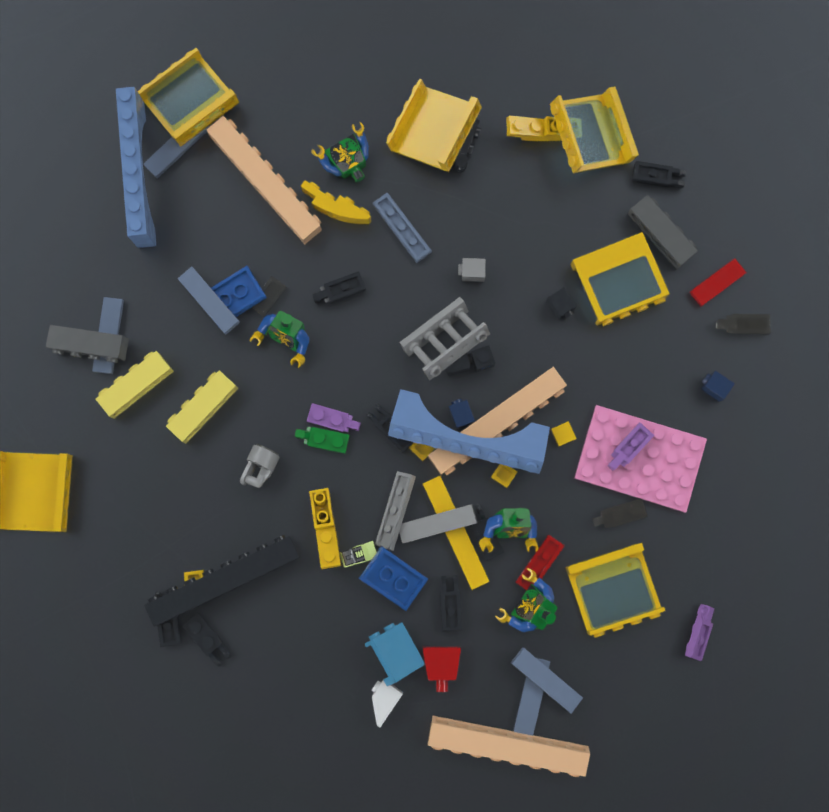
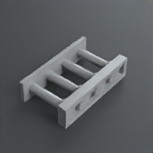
(437, 324)

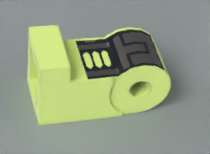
(358, 554)

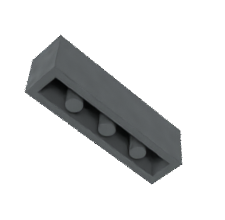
(662, 231)
(86, 342)

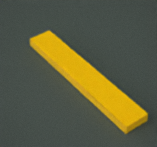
(458, 537)

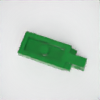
(324, 439)

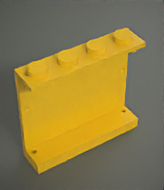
(433, 126)
(34, 491)

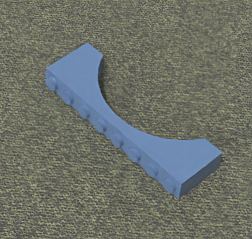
(131, 122)
(520, 450)

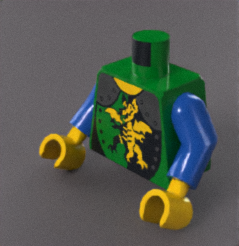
(346, 156)
(286, 331)
(510, 524)
(535, 607)

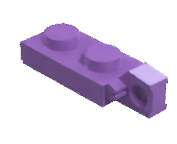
(332, 419)
(630, 446)
(700, 633)

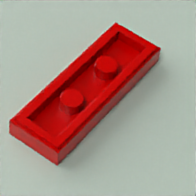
(717, 282)
(541, 560)

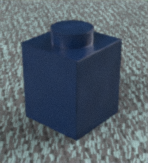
(717, 385)
(461, 413)

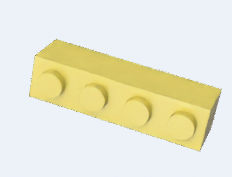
(134, 384)
(201, 406)

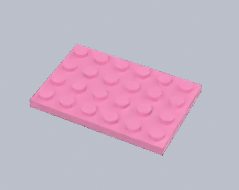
(658, 474)

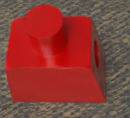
(442, 665)

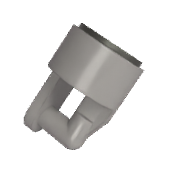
(259, 457)

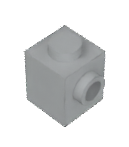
(472, 269)

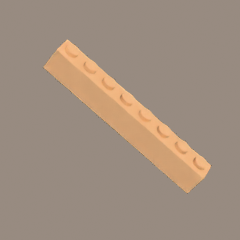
(264, 180)
(504, 417)
(508, 746)

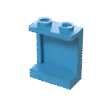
(395, 652)

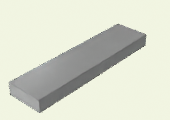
(395, 510)
(437, 523)

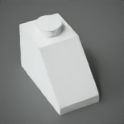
(384, 700)

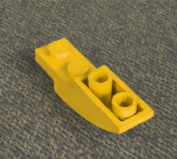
(533, 128)
(341, 209)
(325, 528)

